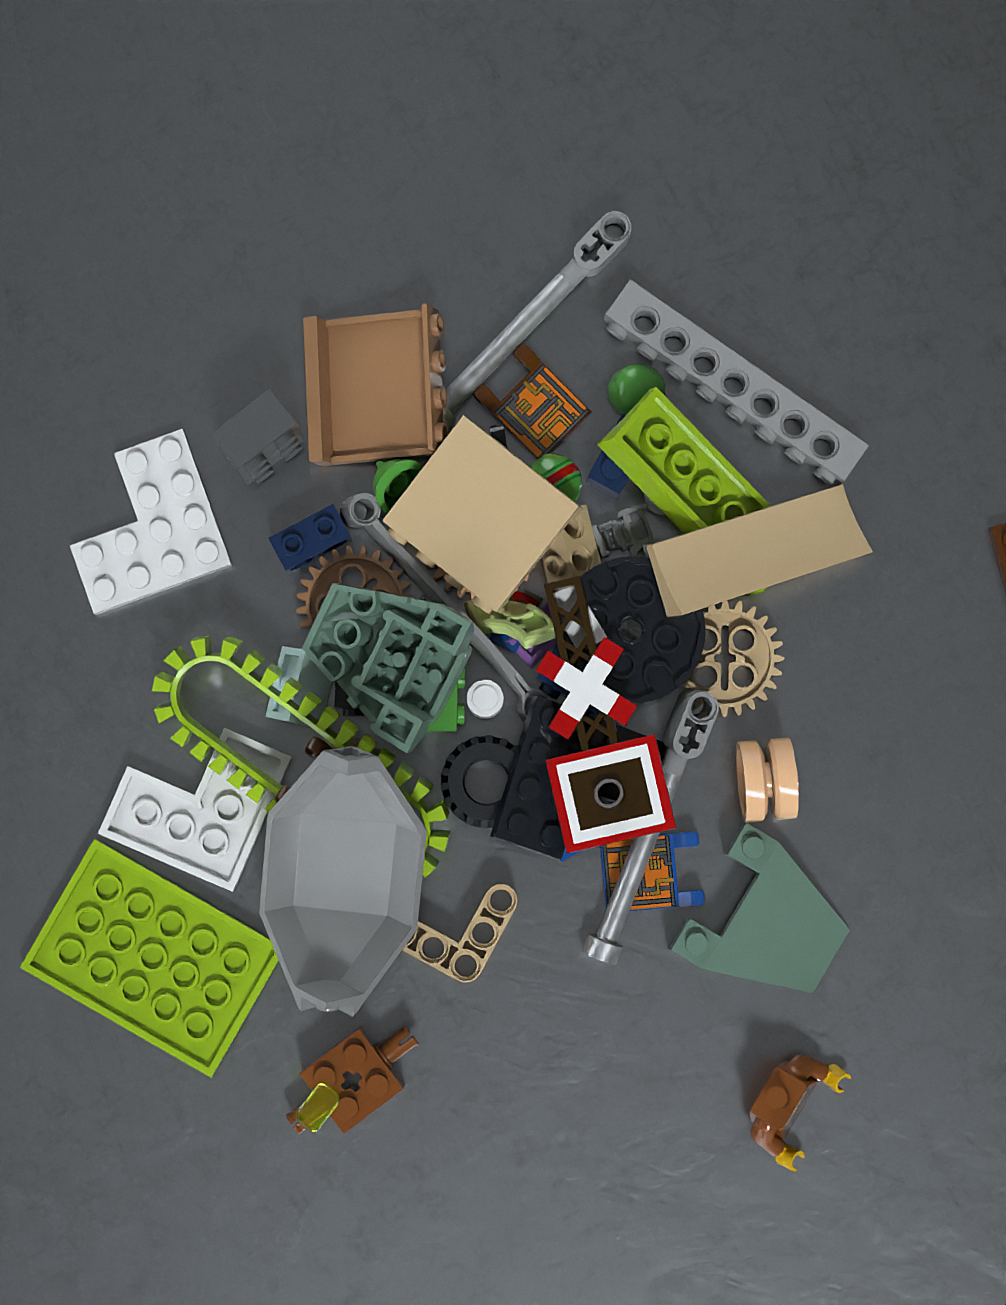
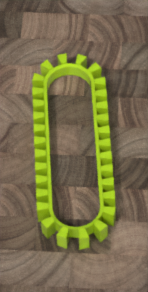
(202, 647)

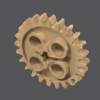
(758, 657)

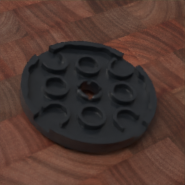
(667, 646)

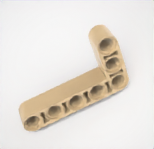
(467, 944)

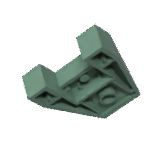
(780, 927)

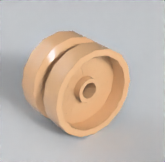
(772, 779)

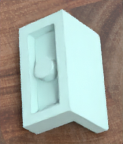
(303, 670)

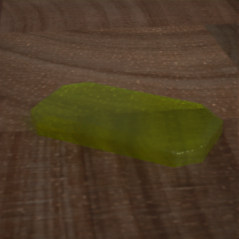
(317, 1107)

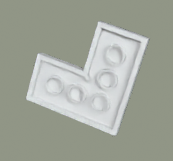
(173, 533)
(201, 831)

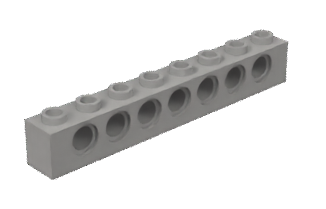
(756, 384)

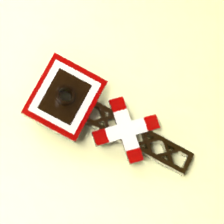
(631, 765)

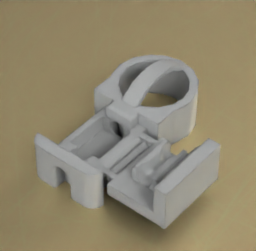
(631, 530)

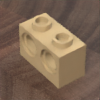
(572, 550)

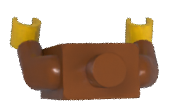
(784, 1100)

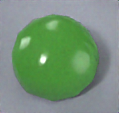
(631, 384)

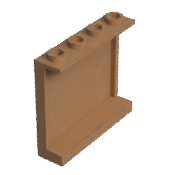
(374, 386)

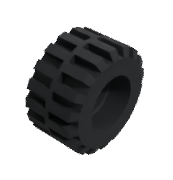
(454, 774)

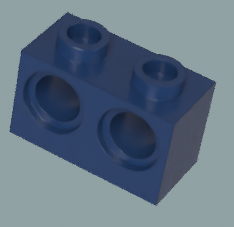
(310, 539)

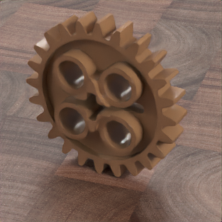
(334, 572)

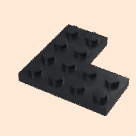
(528, 807)

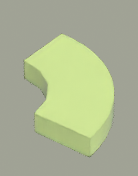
(519, 621)

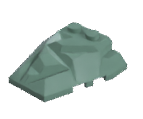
(390, 657)

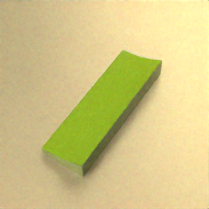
(678, 466)

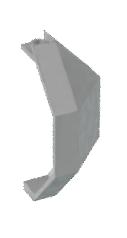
(341, 879)

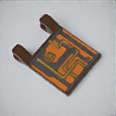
(538, 409)

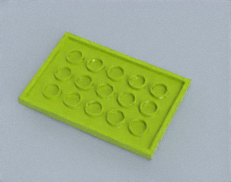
(152, 958)

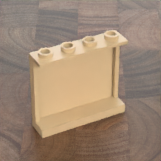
(480, 515)

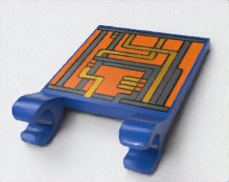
(659, 882)

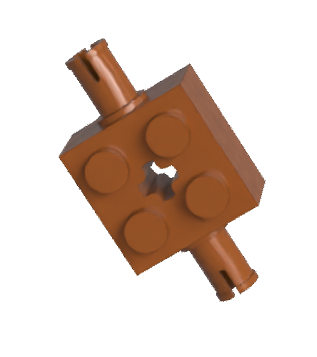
(371, 1061)

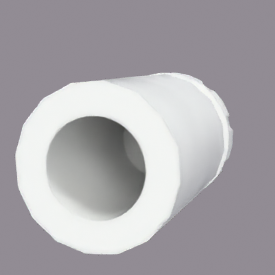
(485, 699)

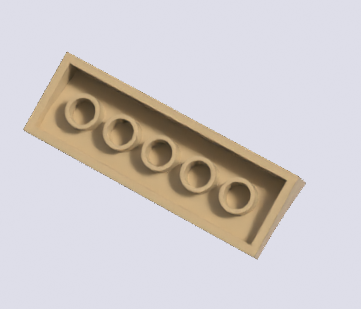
(756, 550)

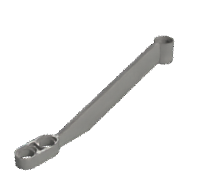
(434, 592)

